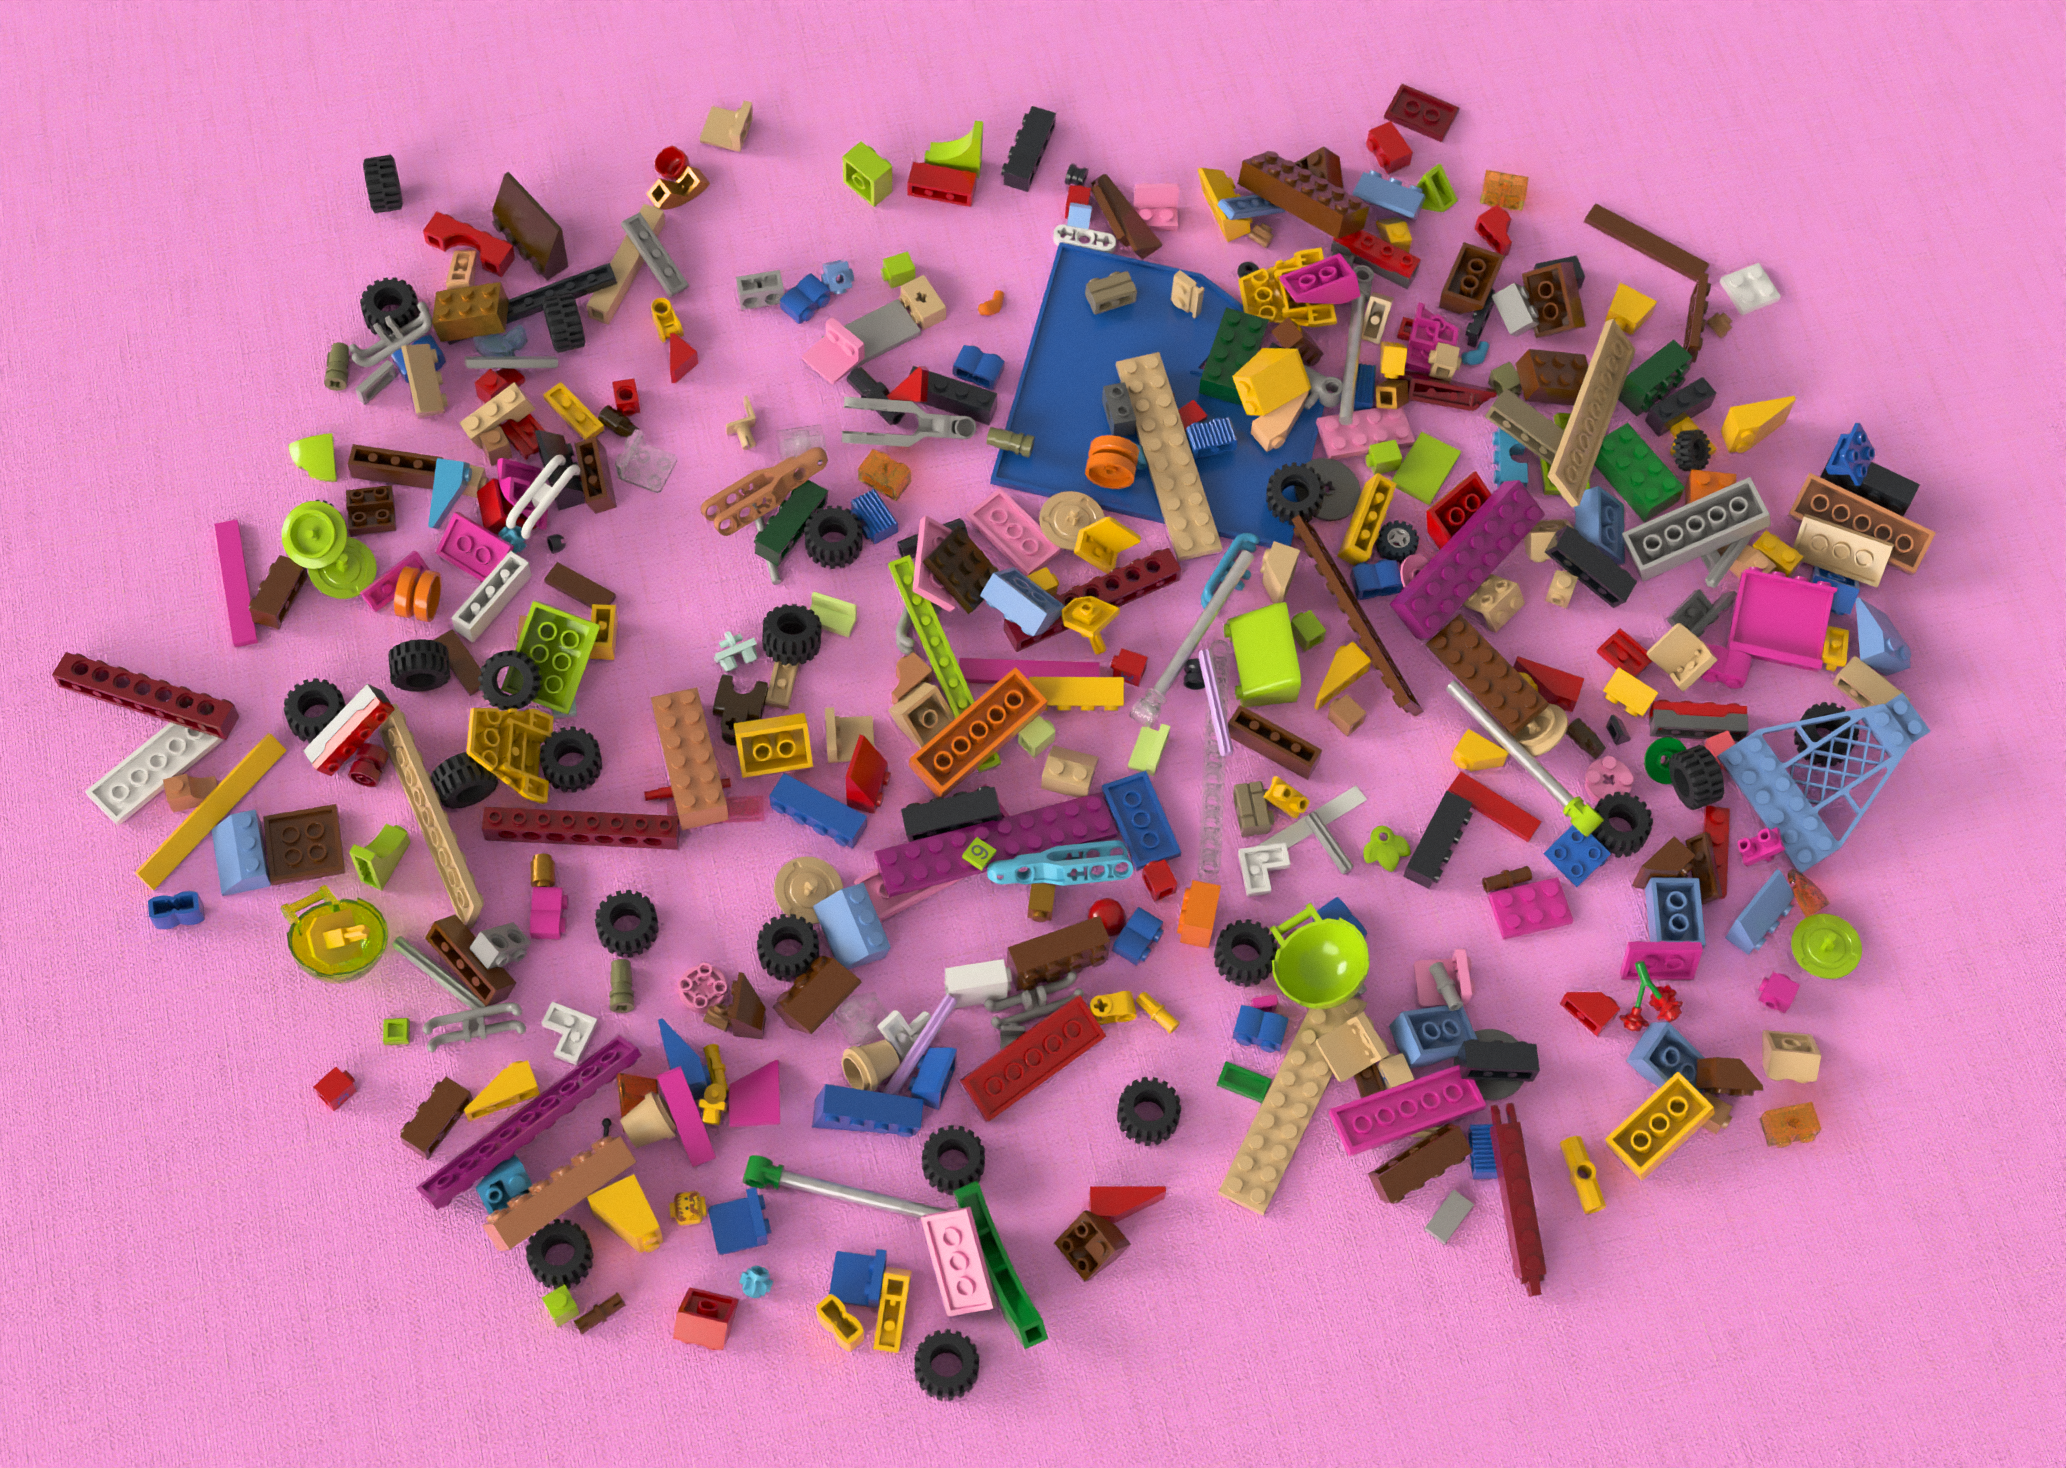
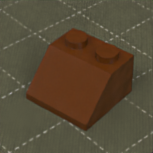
(1669, 862)

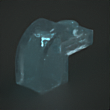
(501, 345)

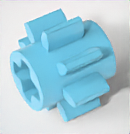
(513, 537)
(756, 1281)

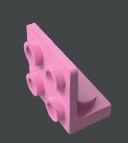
(1157, 205)
(835, 352)

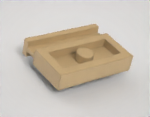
(1186, 294)

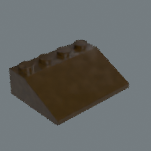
(529, 228)

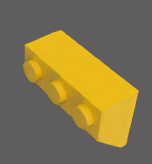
(1216, 187)

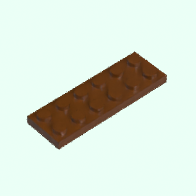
(1487, 675)

